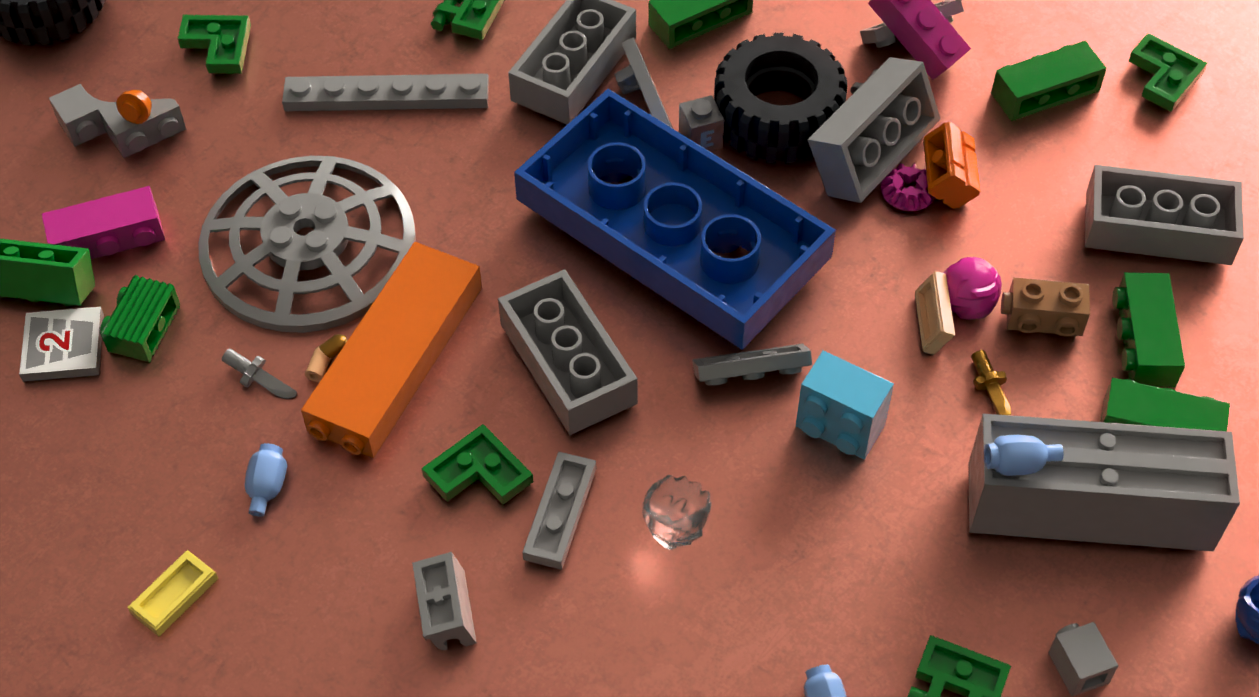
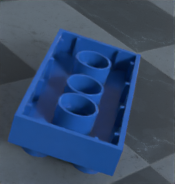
(675, 216)

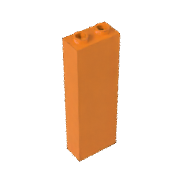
(392, 350)

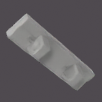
(638, 77)

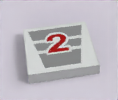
(61, 344)

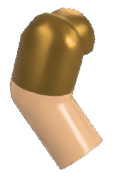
(323, 355)

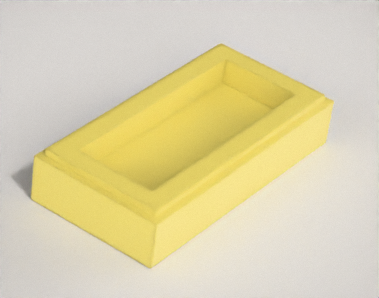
(172, 593)

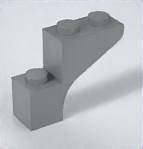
(88, 117)

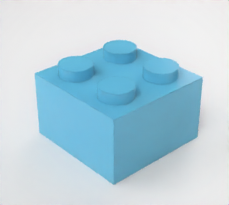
(843, 405)

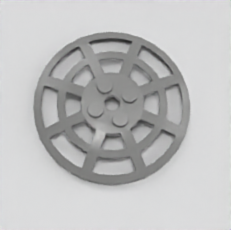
(307, 251)

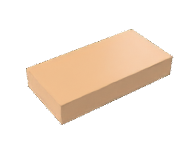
(934, 313)

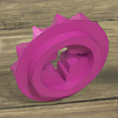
(909, 198)

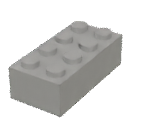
(571, 57)
(874, 129)
(1164, 214)
(568, 351)

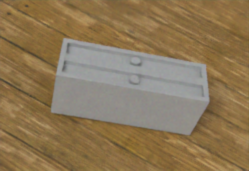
(1111, 486)

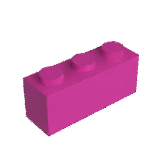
(922, 32)
(106, 223)

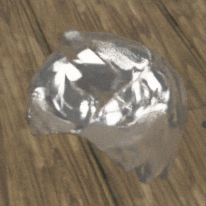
(676, 511)

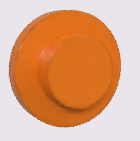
(134, 106)

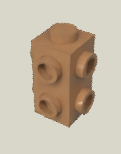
(1046, 306)

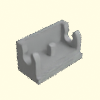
(444, 600)

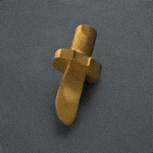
(991, 381)

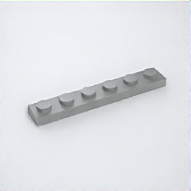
(386, 92)

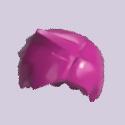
(973, 287)

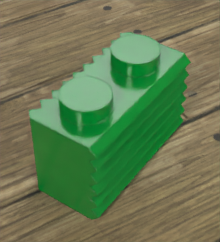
(140, 318)

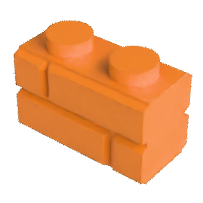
(951, 165)

